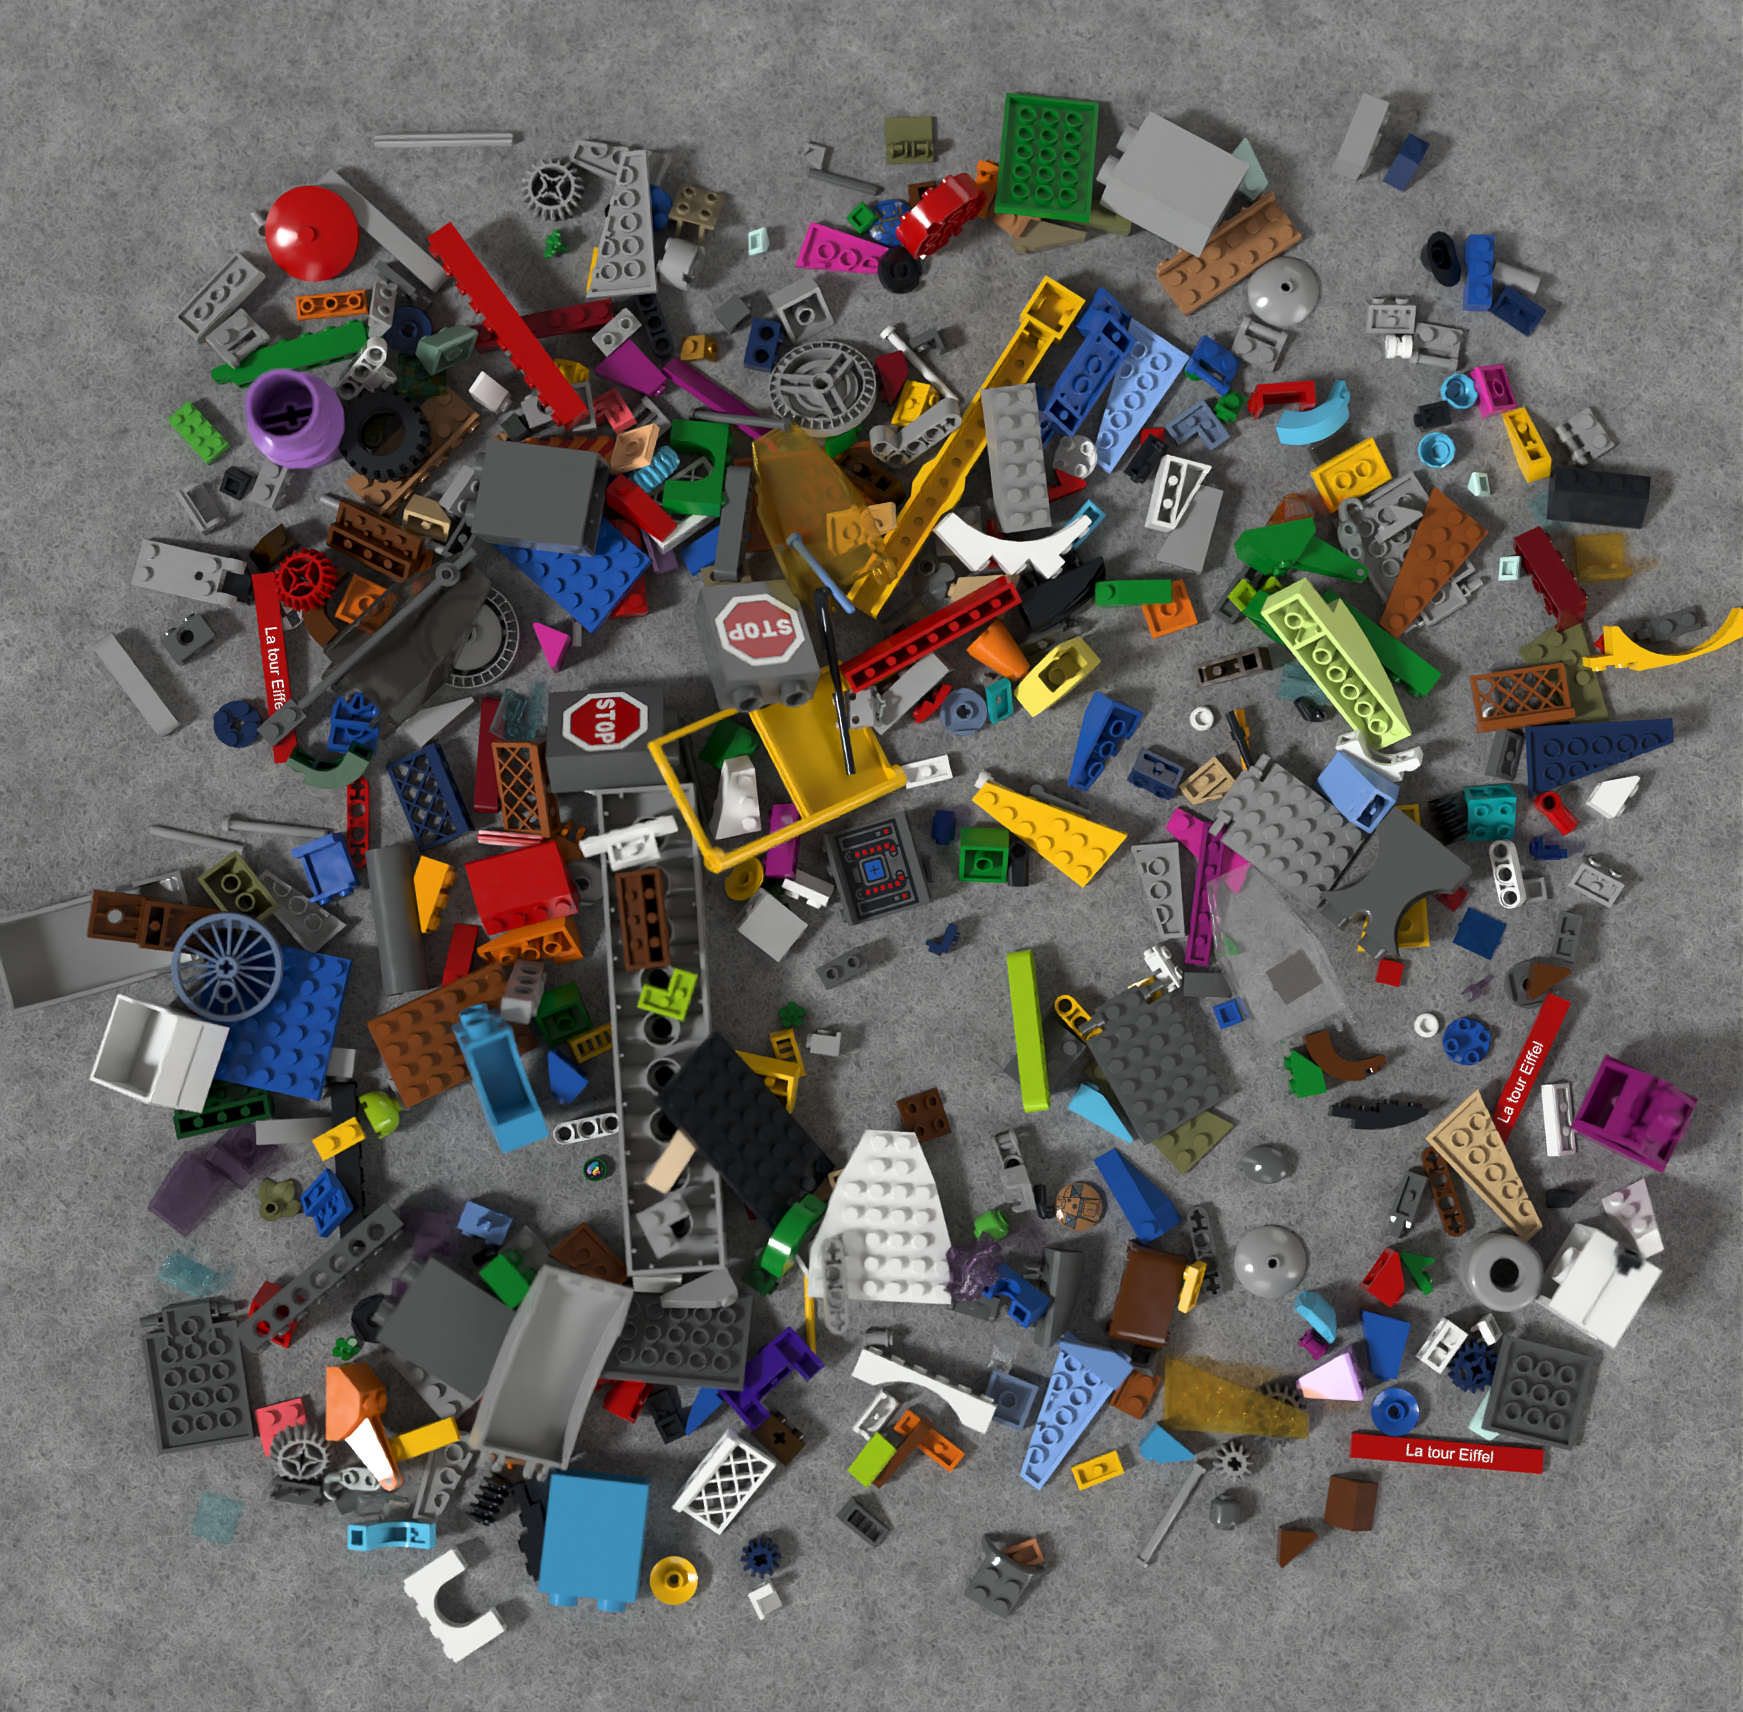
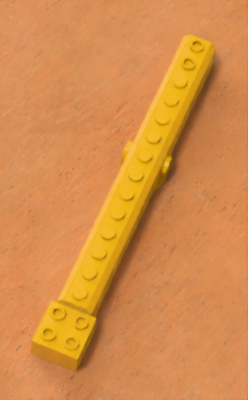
(943, 479)

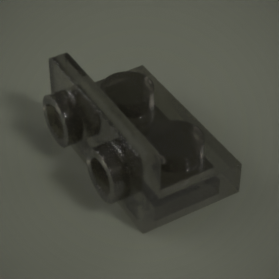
(1333, 445)

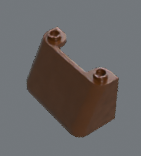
(1146, 1296)

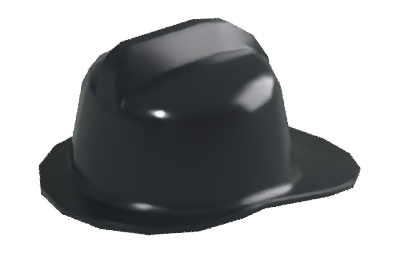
(1441, 259)

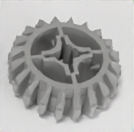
(541, 172)
(288, 1447)

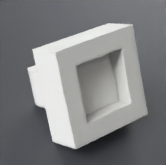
(1488, 1329)

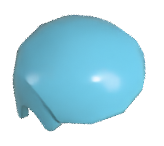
(1459, 383)
(1443, 448)

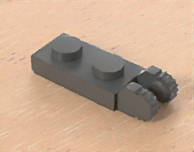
(1225, 608)

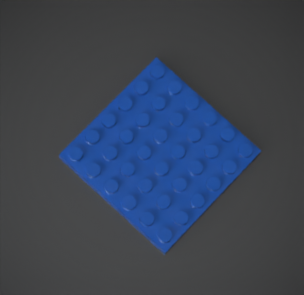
(293, 1037)

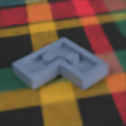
(1198, 420)

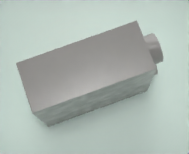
(1171, 182)

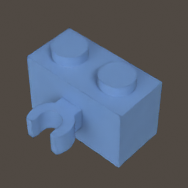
(485, 1223)

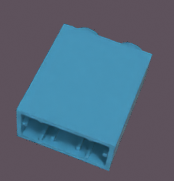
(594, 1538)

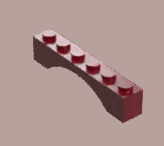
(565, 320)

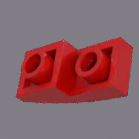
(925, 710)

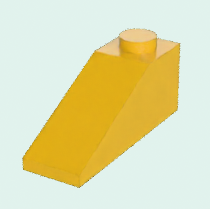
(1527, 445)
(424, 1438)

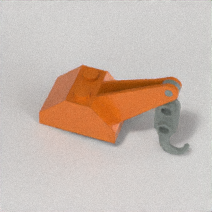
(353, 1413)

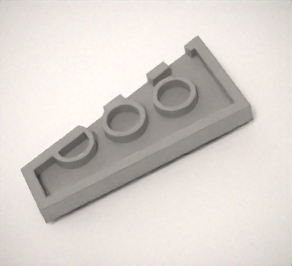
(605, 160)
(1162, 883)
(305, 920)

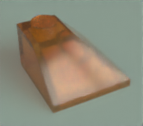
(1291, 509)

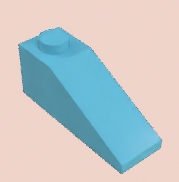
(1095, 1108)

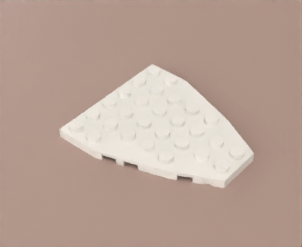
(888, 1225)

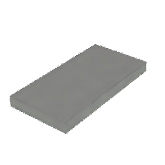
(219, 297)

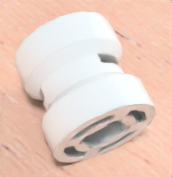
(1398, 346)

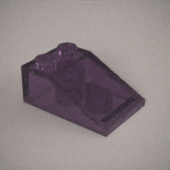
(186, 1192)

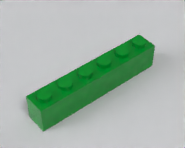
(1397, 660)

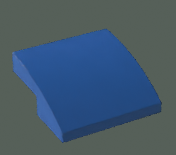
(326, 1202)

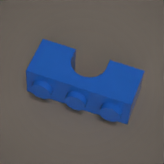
(1479, 261)
(1027, 1302)

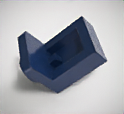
(950, 938)

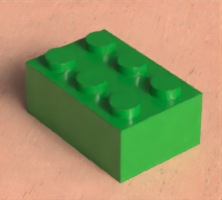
(509, 1277)

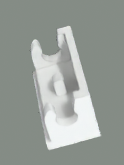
(876, 1415)

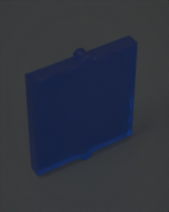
(1479, 933)

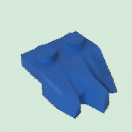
(351, 723)

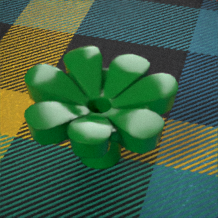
(554, 244)

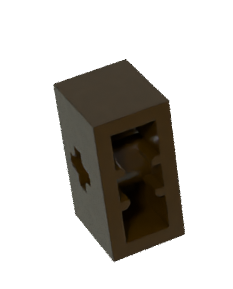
(785, 1450)

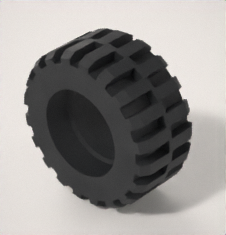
(402, 460)

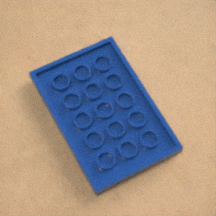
(582, 584)

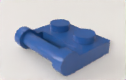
(1216, 359)

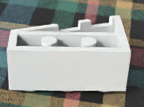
(737, 800)
(1634, 1218)

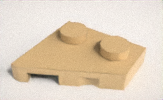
(1207, 783)

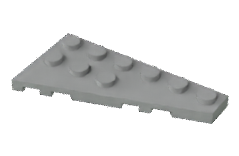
(627, 242)

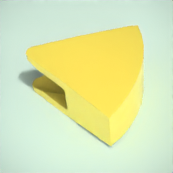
(1056, 675)

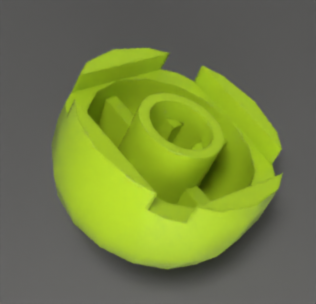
(381, 1112)

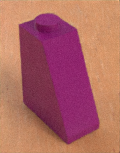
(632, 371)

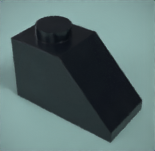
(238, 584)

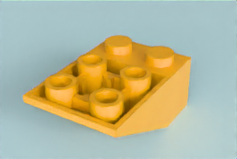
(431, 886)

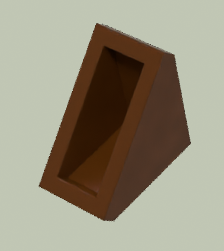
(1542, 978)
(1292, 1542)

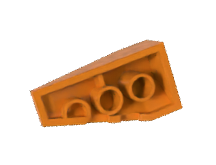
(544, 940)

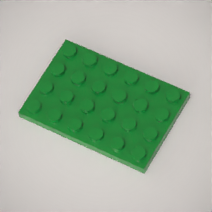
(1047, 157)

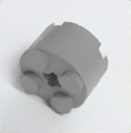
(680, 264)

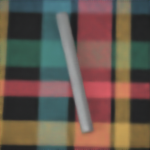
(196, 839)

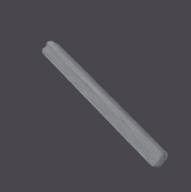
(444, 139)

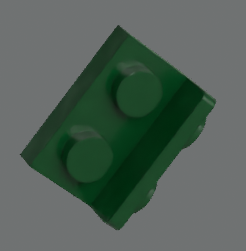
(760, 1278)

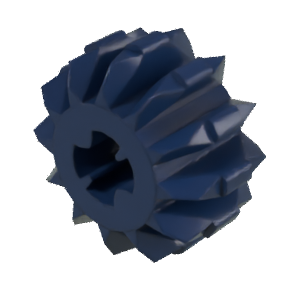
(757, 1550)

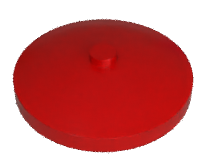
(312, 233)

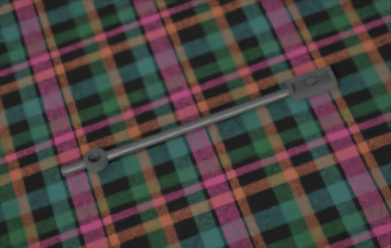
(294, 712)

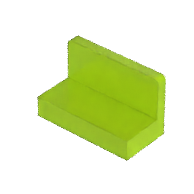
(872, 1459)

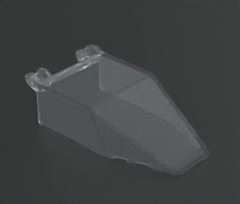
(1271, 960)

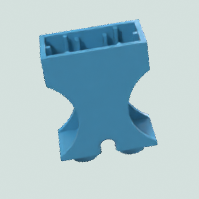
(499, 1078)

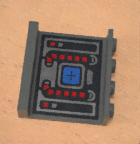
(876, 869)

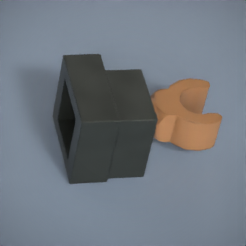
(514, 429)

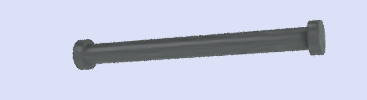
(784, 424)

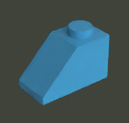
(1163, 1447)

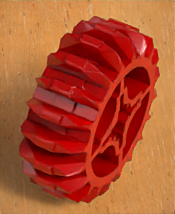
(314, 566)

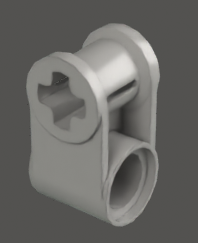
(1008, 1150)

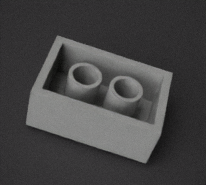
(1361, 137)

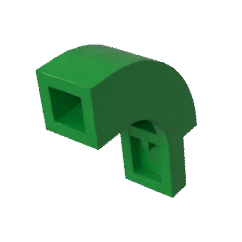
(789, 1234)

